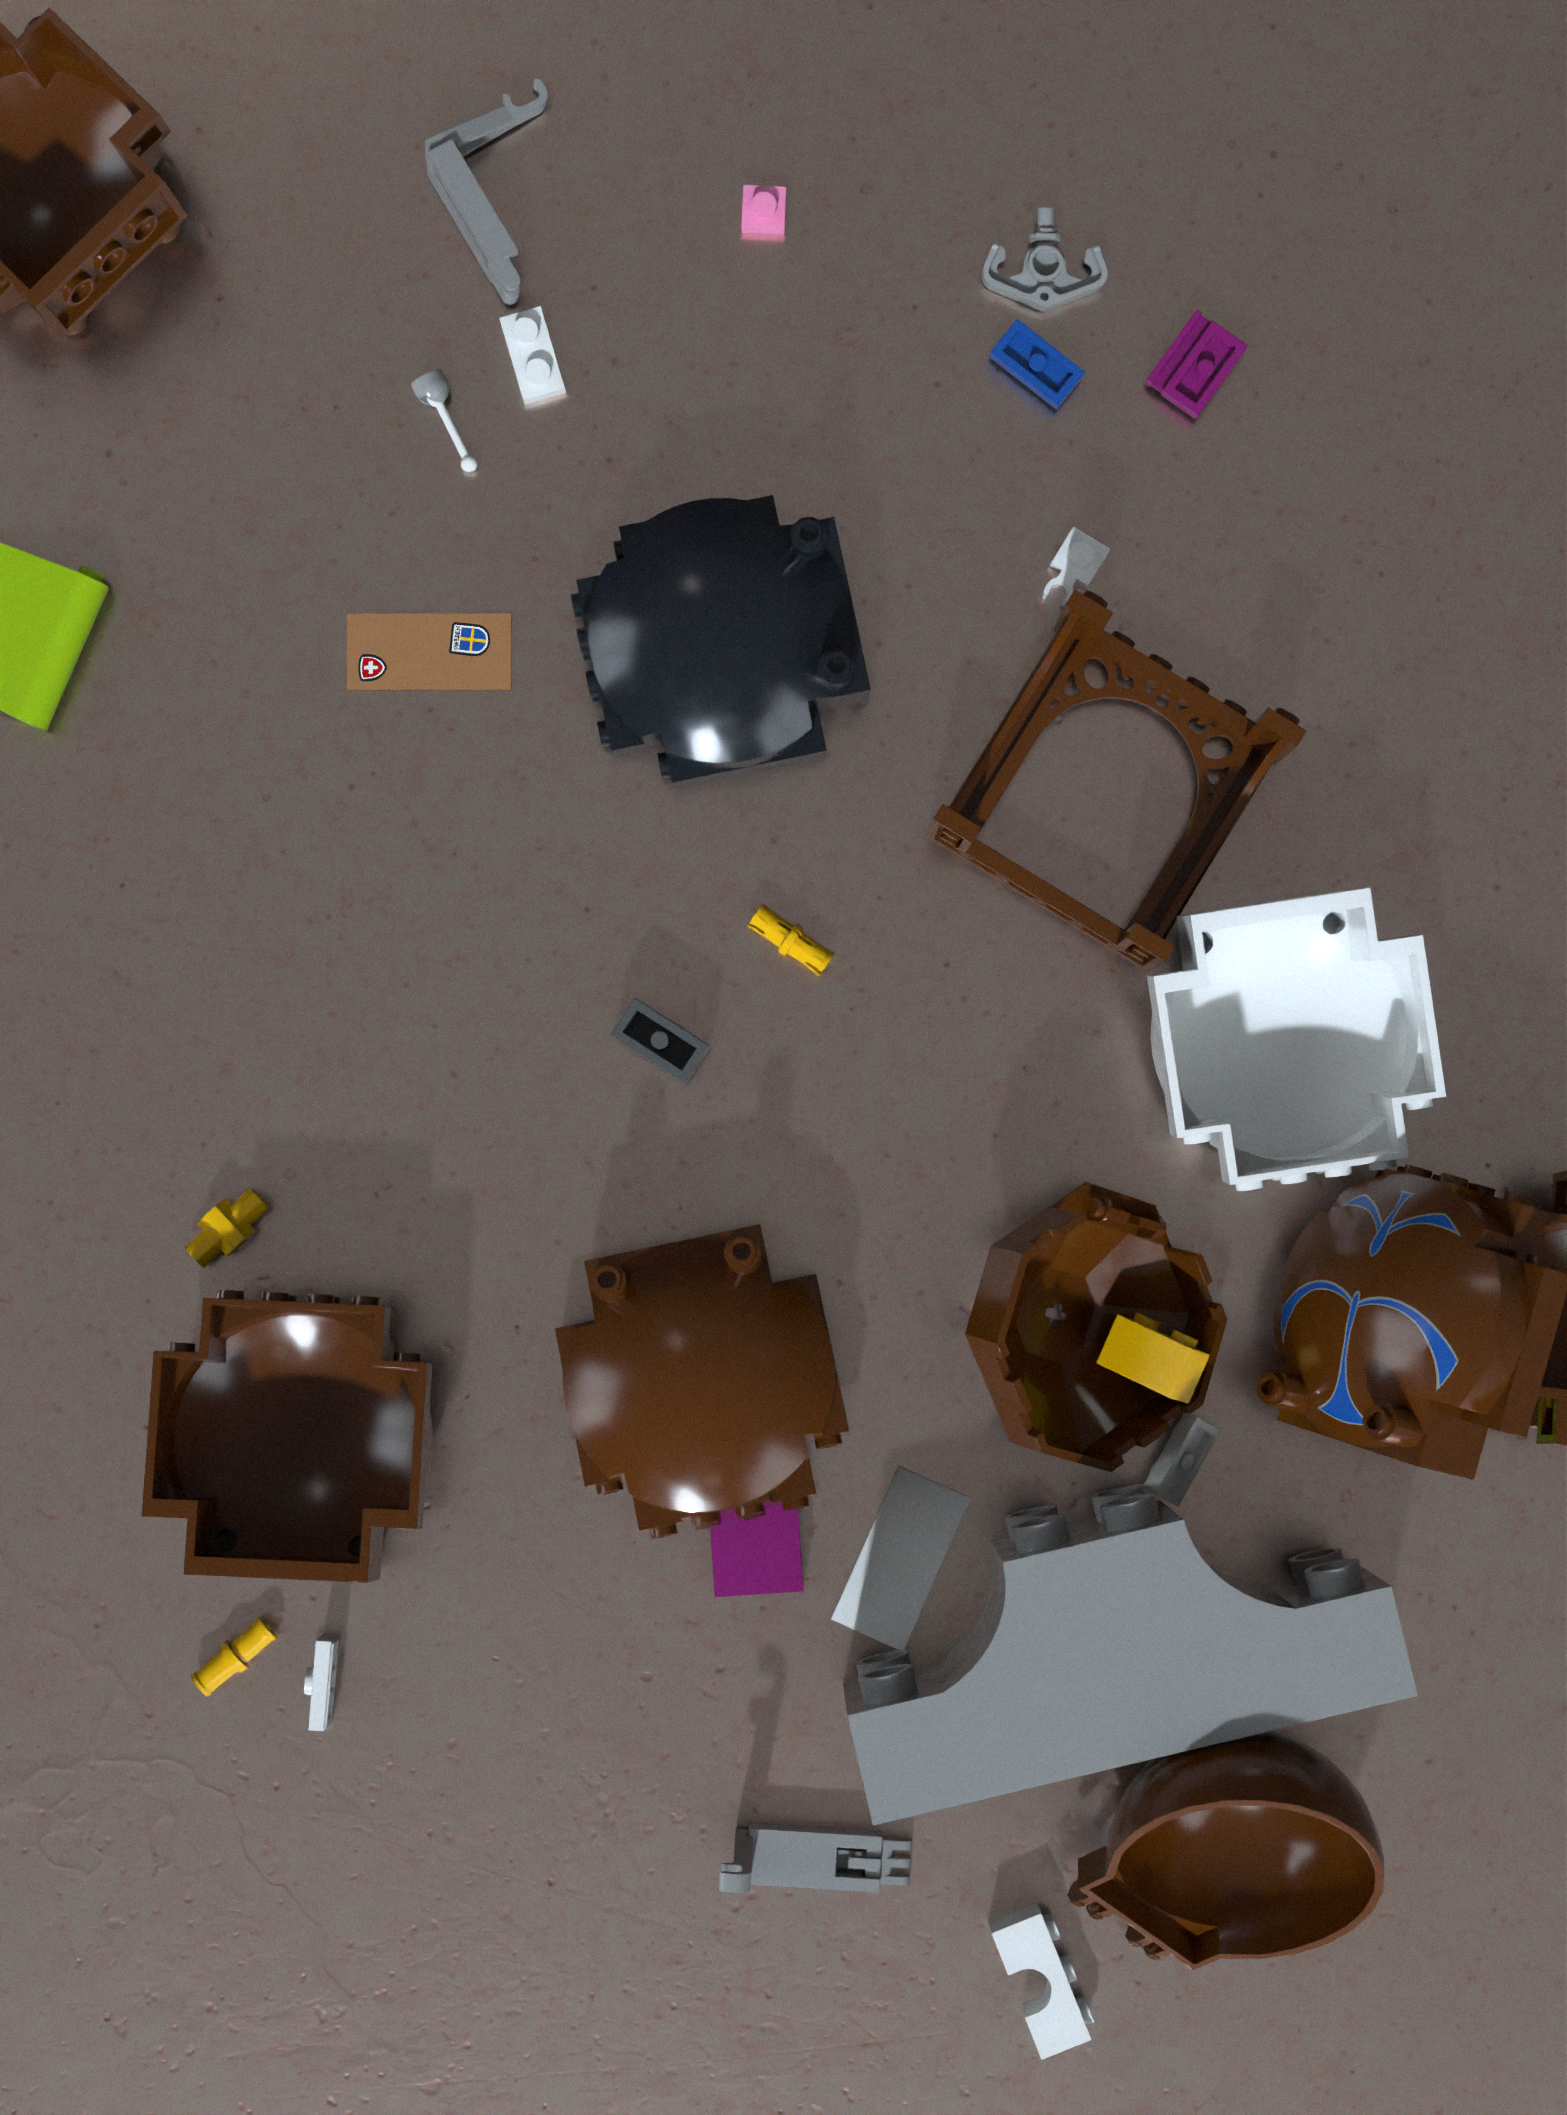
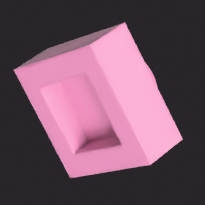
(763, 209)

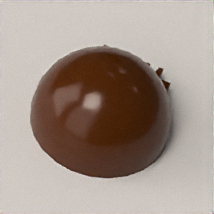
(1236, 1854)

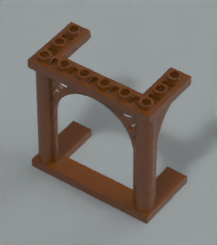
(1254, 750)

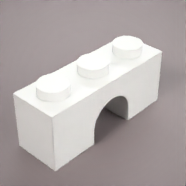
(1055, 2017)

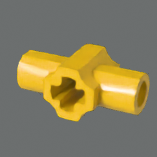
(226, 1227)

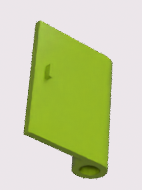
(42, 630)

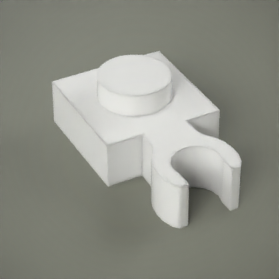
(1076, 562)

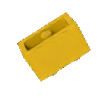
(1153, 1358)

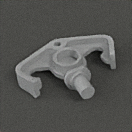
(1044, 275)

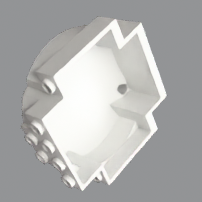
(1295, 1038)

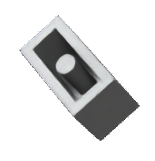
(660, 1040)

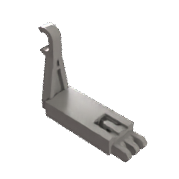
(466, 198)
(810, 1859)

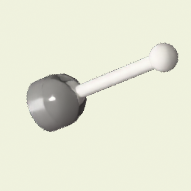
(432, 391)

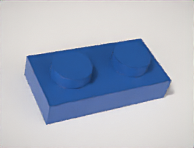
(1036, 364)

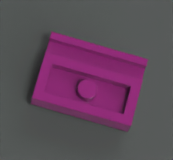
(1196, 364)

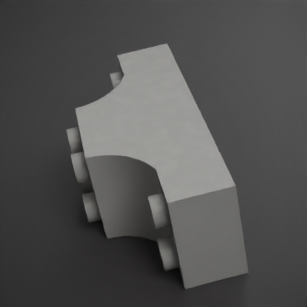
(1117, 1651)

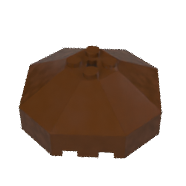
(1096, 1260)

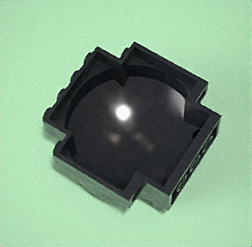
(721, 639)

